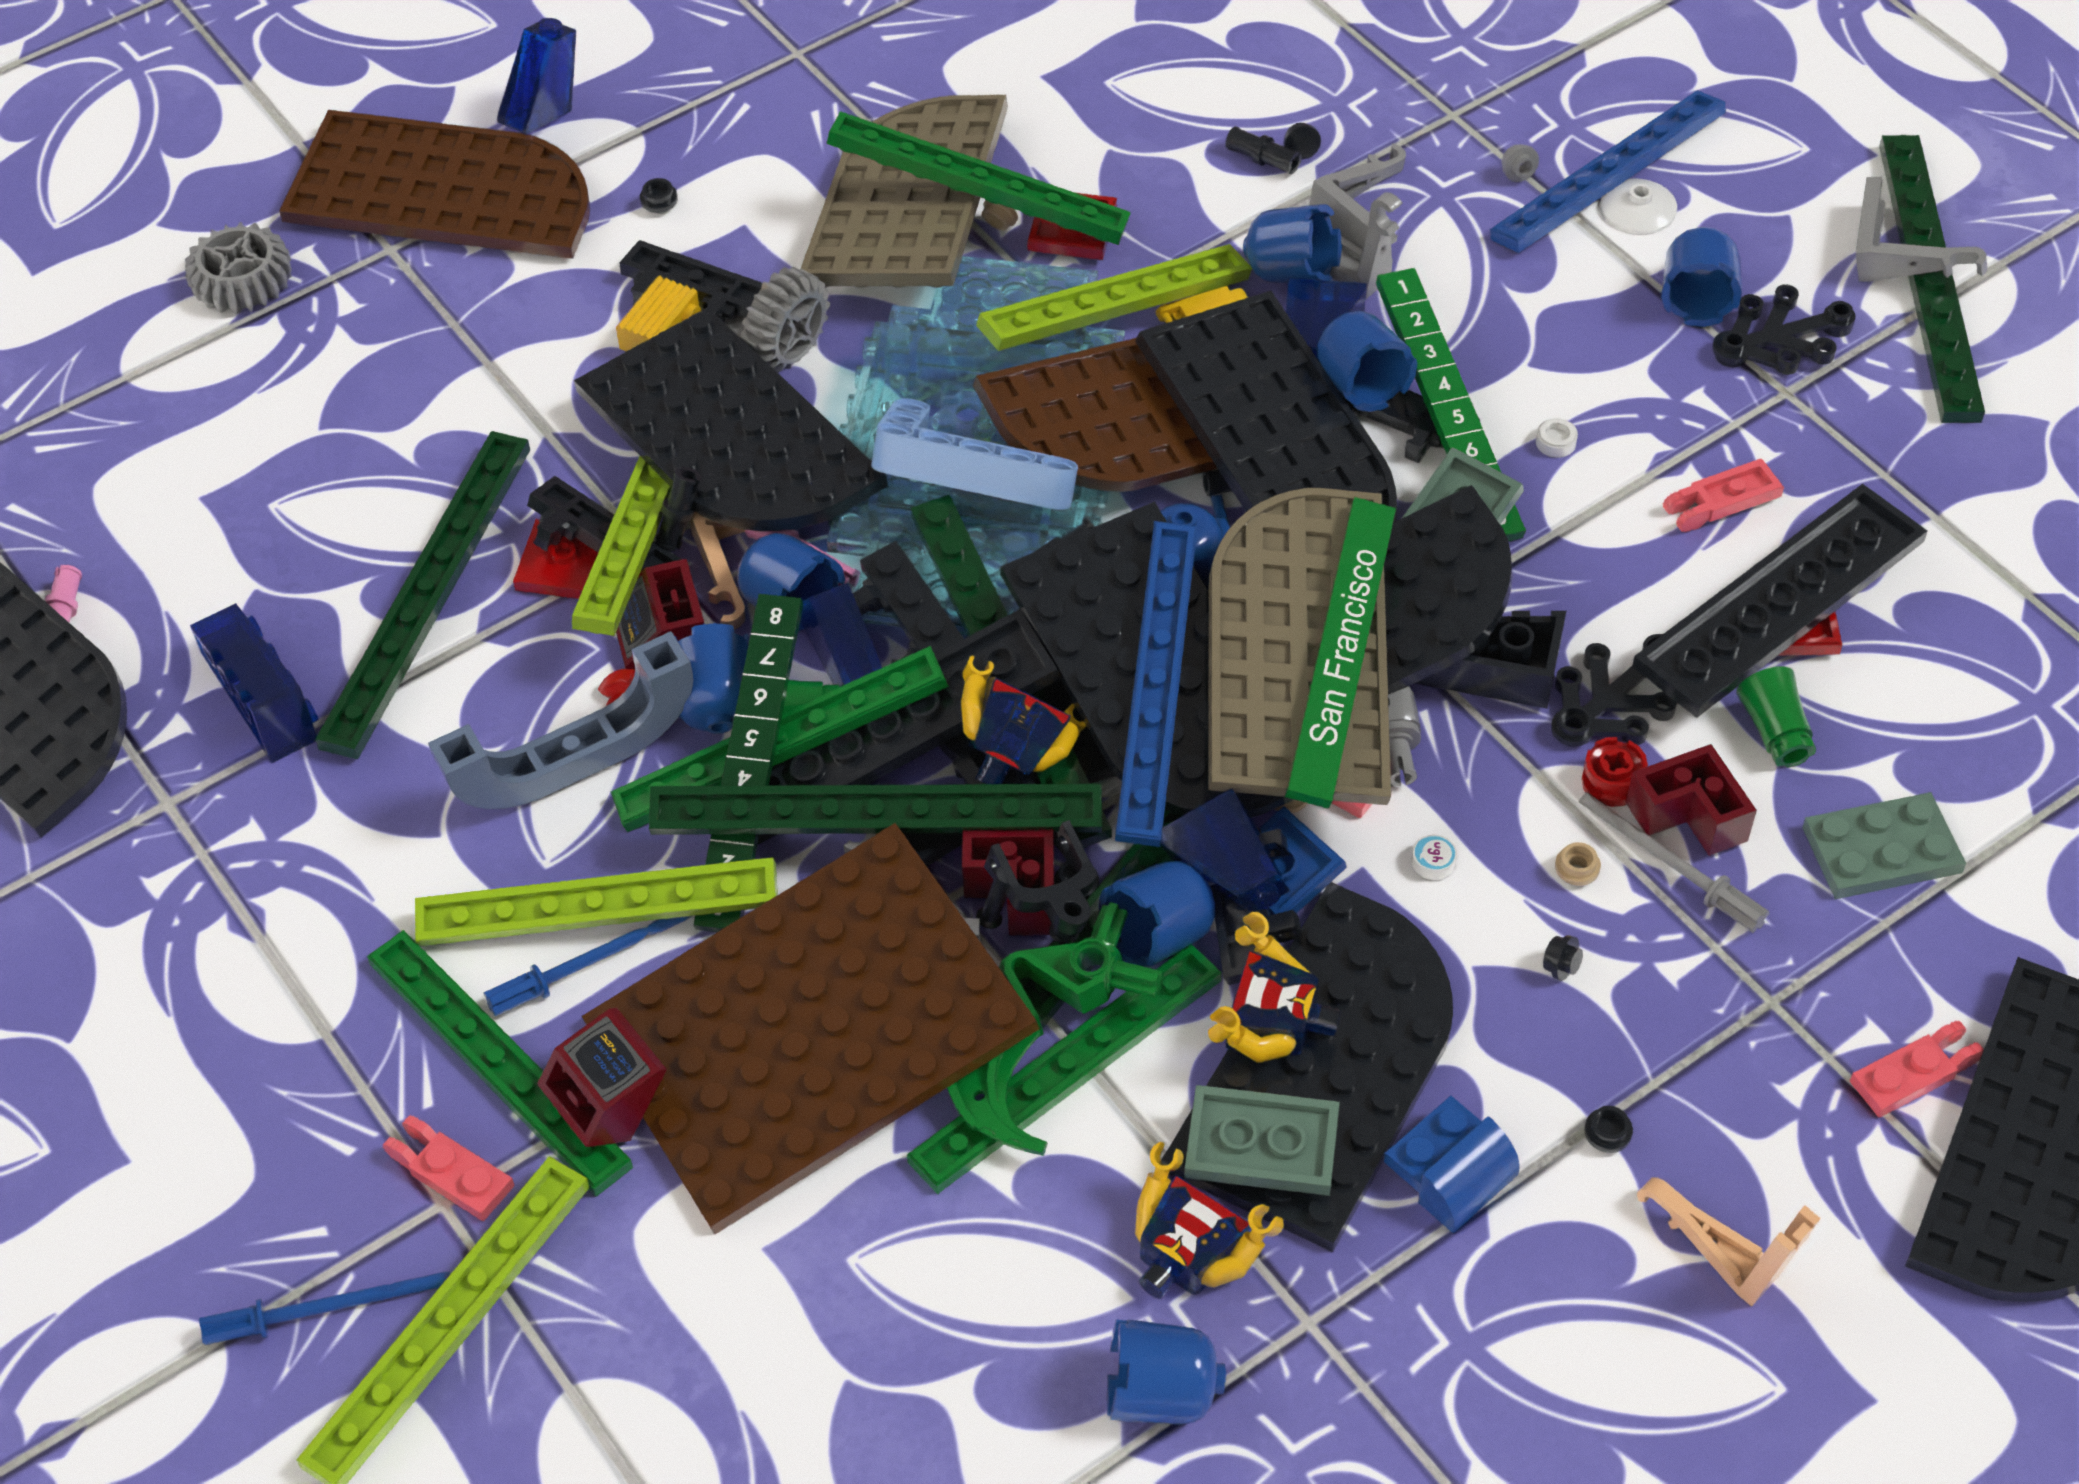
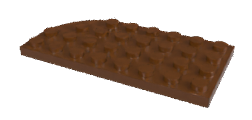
(440, 185)
(1098, 411)

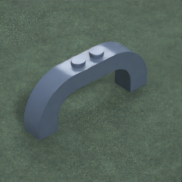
(578, 749)

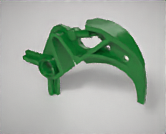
(1062, 973)

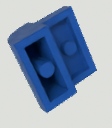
(1454, 1162)

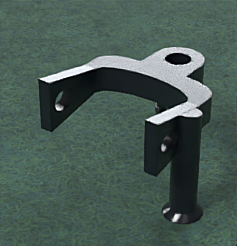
(1061, 902)

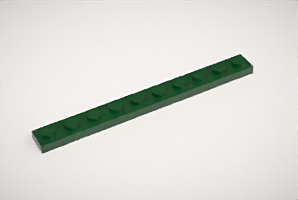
(1933, 293)
(422, 596)
(979, 607)
(872, 808)

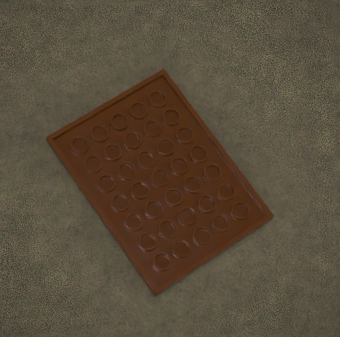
(815, 1025)

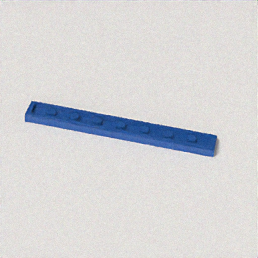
(1607, 171)
(1156, 685)

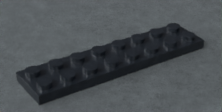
(1779, 600)
(923, 725)

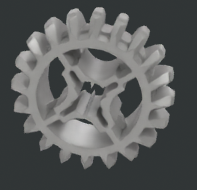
(238, 267)
(786, 317)

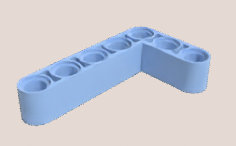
(914, 452)

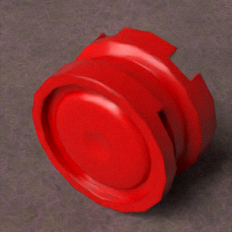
(1610, 769)

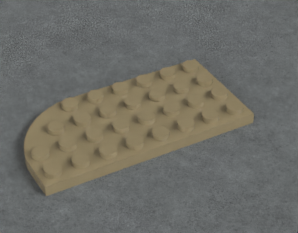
(897, 227)
(1264, 636)

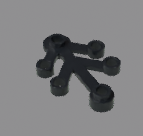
(1737, 346)
(1605, 698)

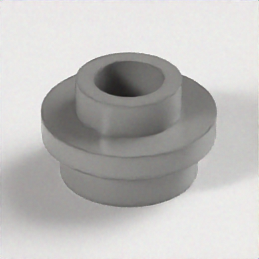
(1520, 162)

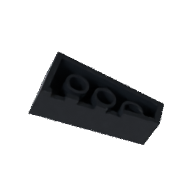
(1512, 663)

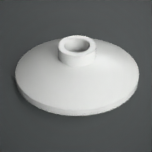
(1639, 207)

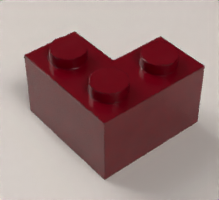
(1694, 791)
(1030, 859)

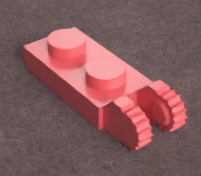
(1723, 494)
(1914, 1070)
(451, 1169)

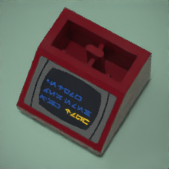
(659, 603)
(602, 1080)

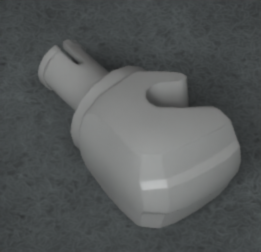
(1403, 734)

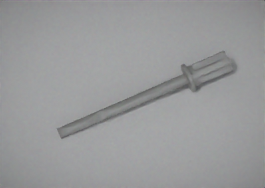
(1719, 892)

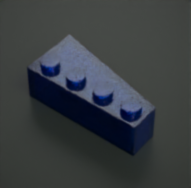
(256, 682)

